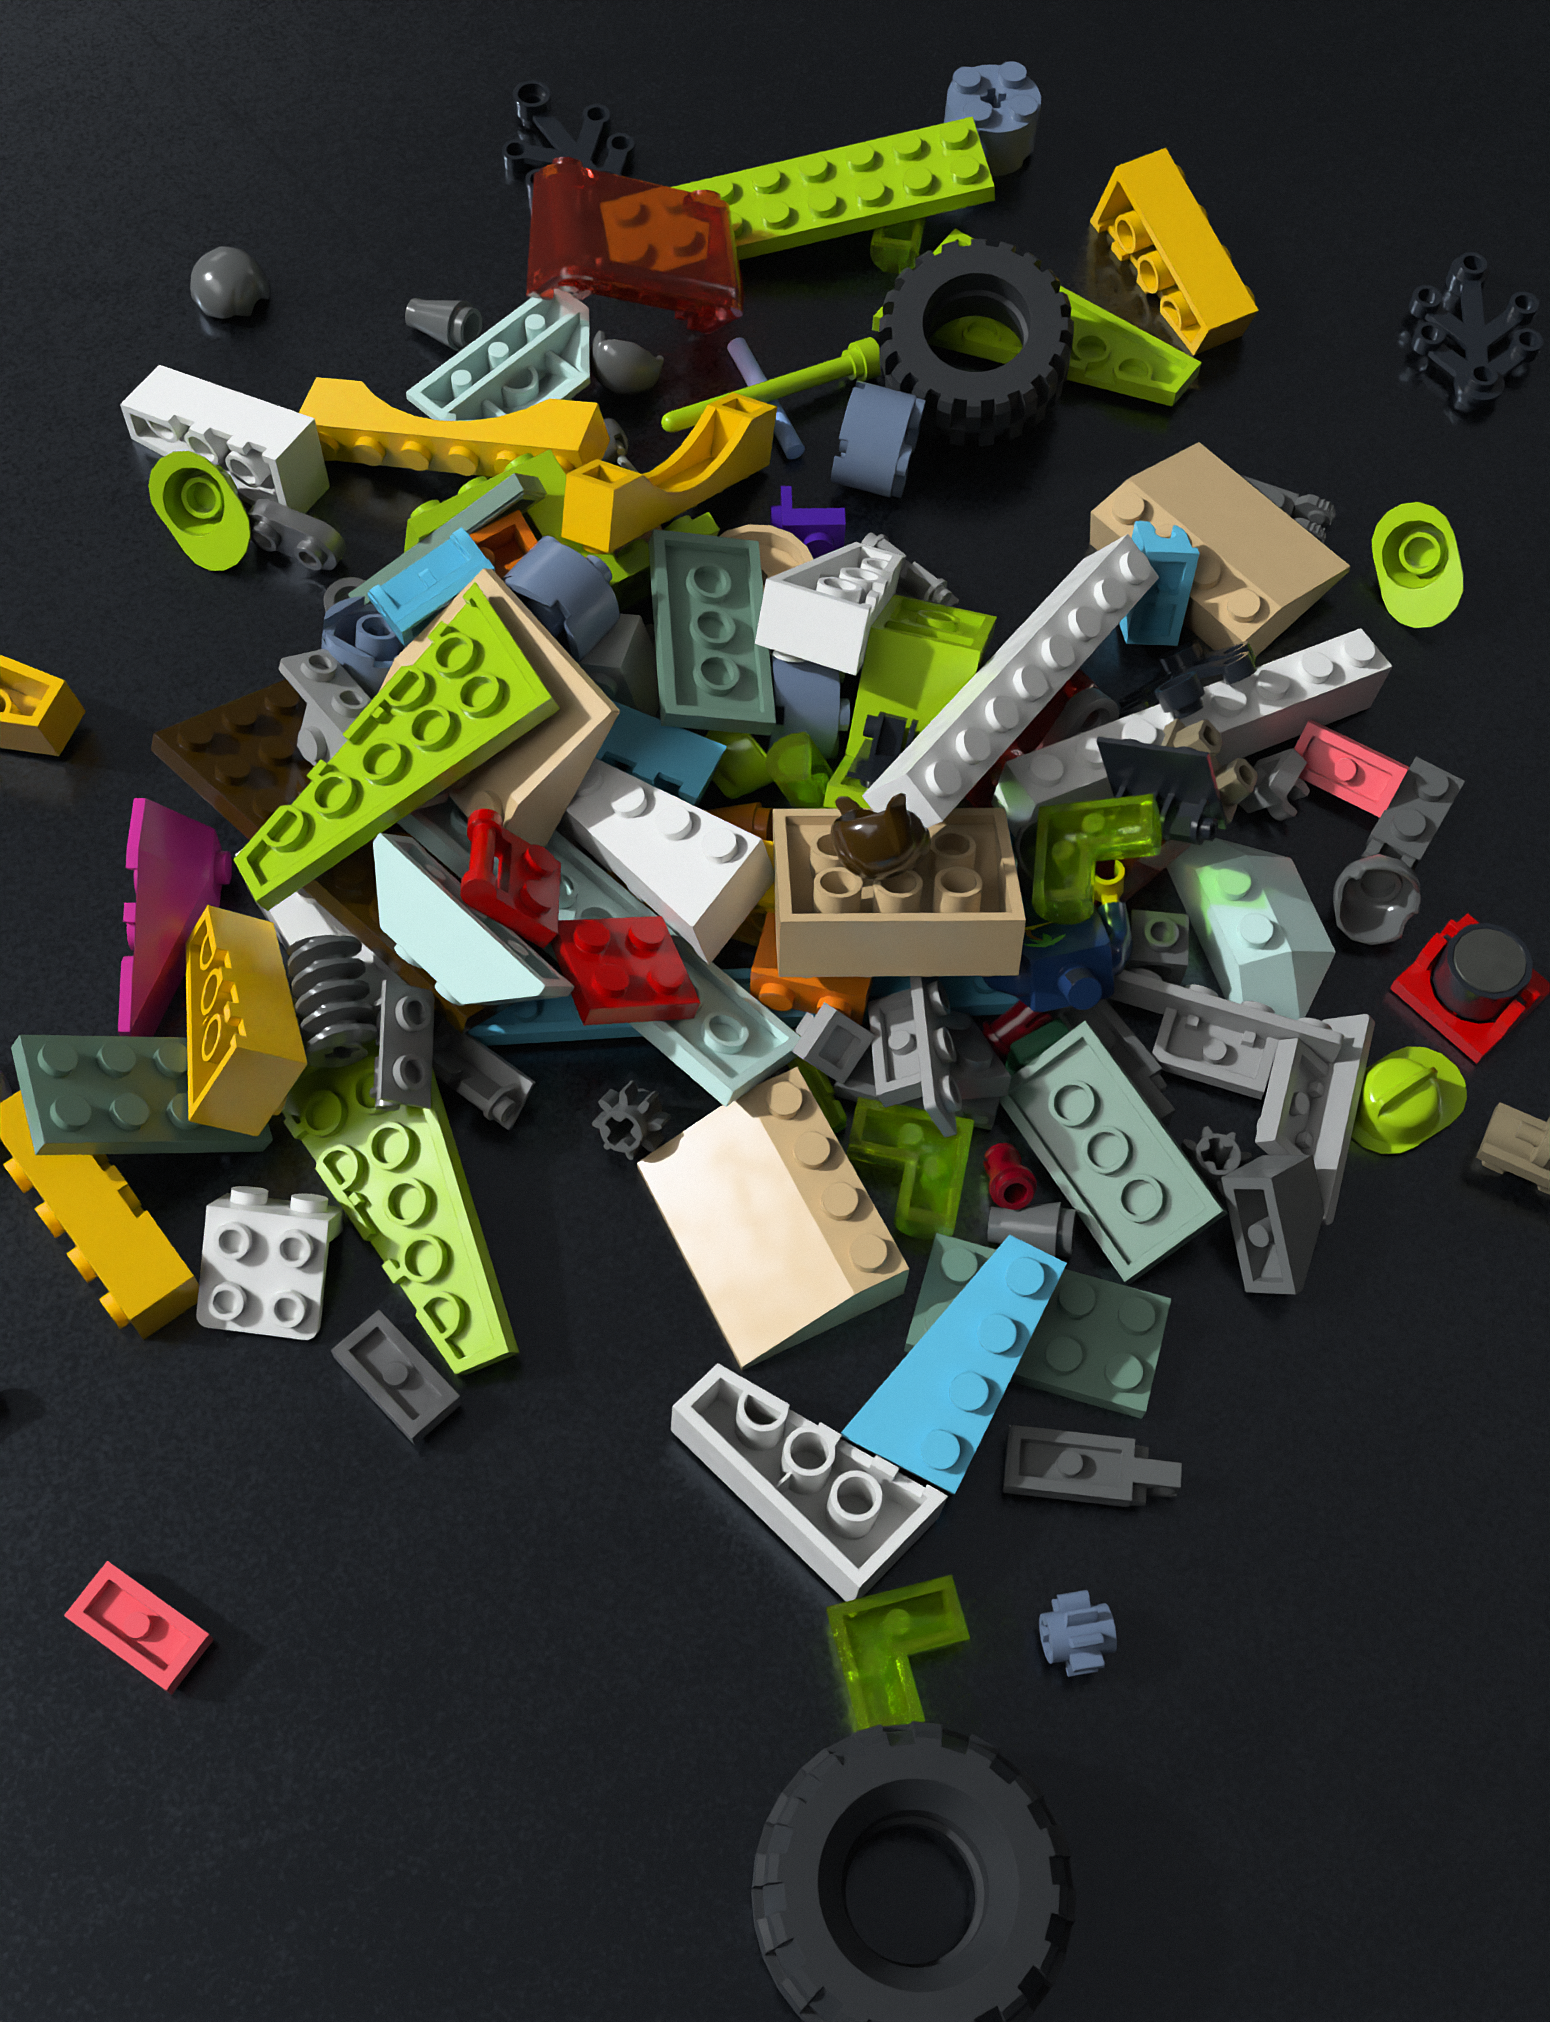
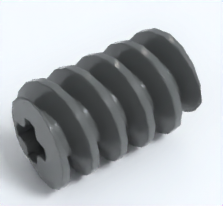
(330, 999)

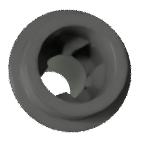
(447, 321)
(1040, 1225)

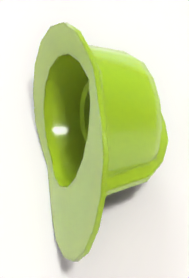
(201, 509)
(1418, 564)
(741, 766)
(1407, 1100)

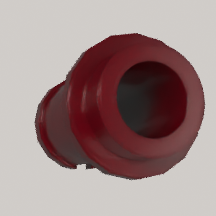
(1012, 1026)
(1010, 1182)

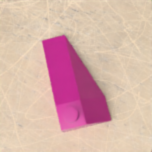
(175, 878)

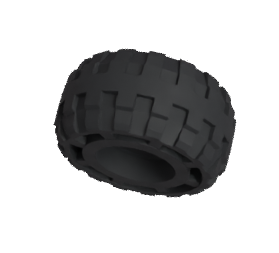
(973, 1801)

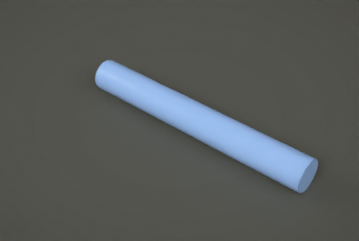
(753, 375)

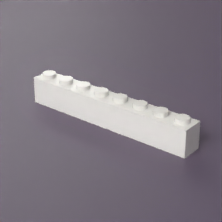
(1015, 684)
(1250, 715)

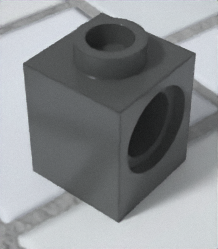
(1160, 944)

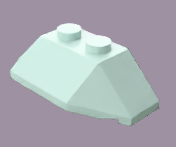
(514, 365)
(1254, 924)
(457, 945)

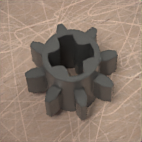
(631, 1120)
(1220, 1153)

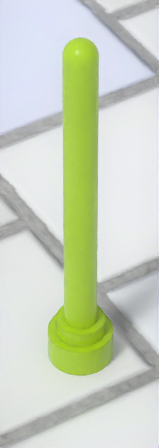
(858, 362)

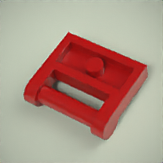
(527, 880)

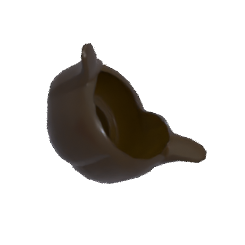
(881, 842)

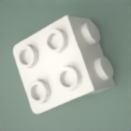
(266, 1262)

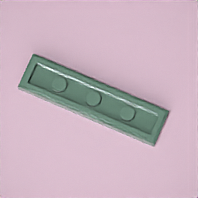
(512, 494)

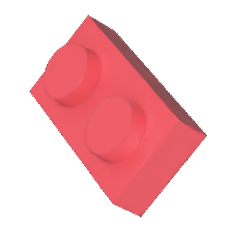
(1349, 768)
(139, 1627)

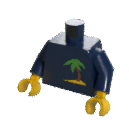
(1073, 961)

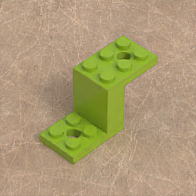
(629, 571)
(911, 669)

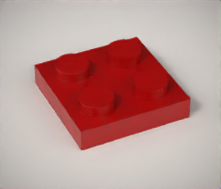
(624, 970)

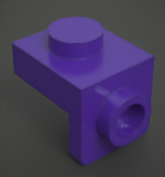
(817, 528)

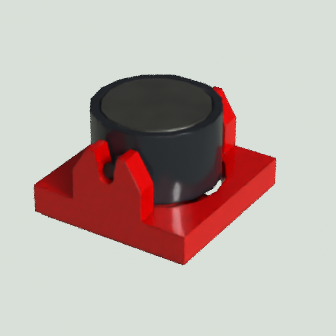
(1479, 975)

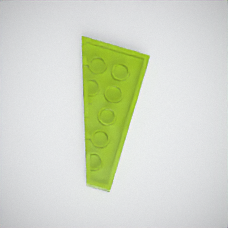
(1103, 351)
(409, 744)
(411, 1200)

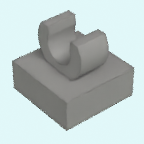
(1275, 782)
(831, 1042)

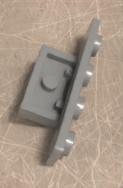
(331, 707)
(1216, 1037)
(915, 1050)
(1315, 1103)

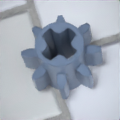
(1077, 1633)

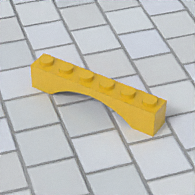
(368, 431)
(615, 505)

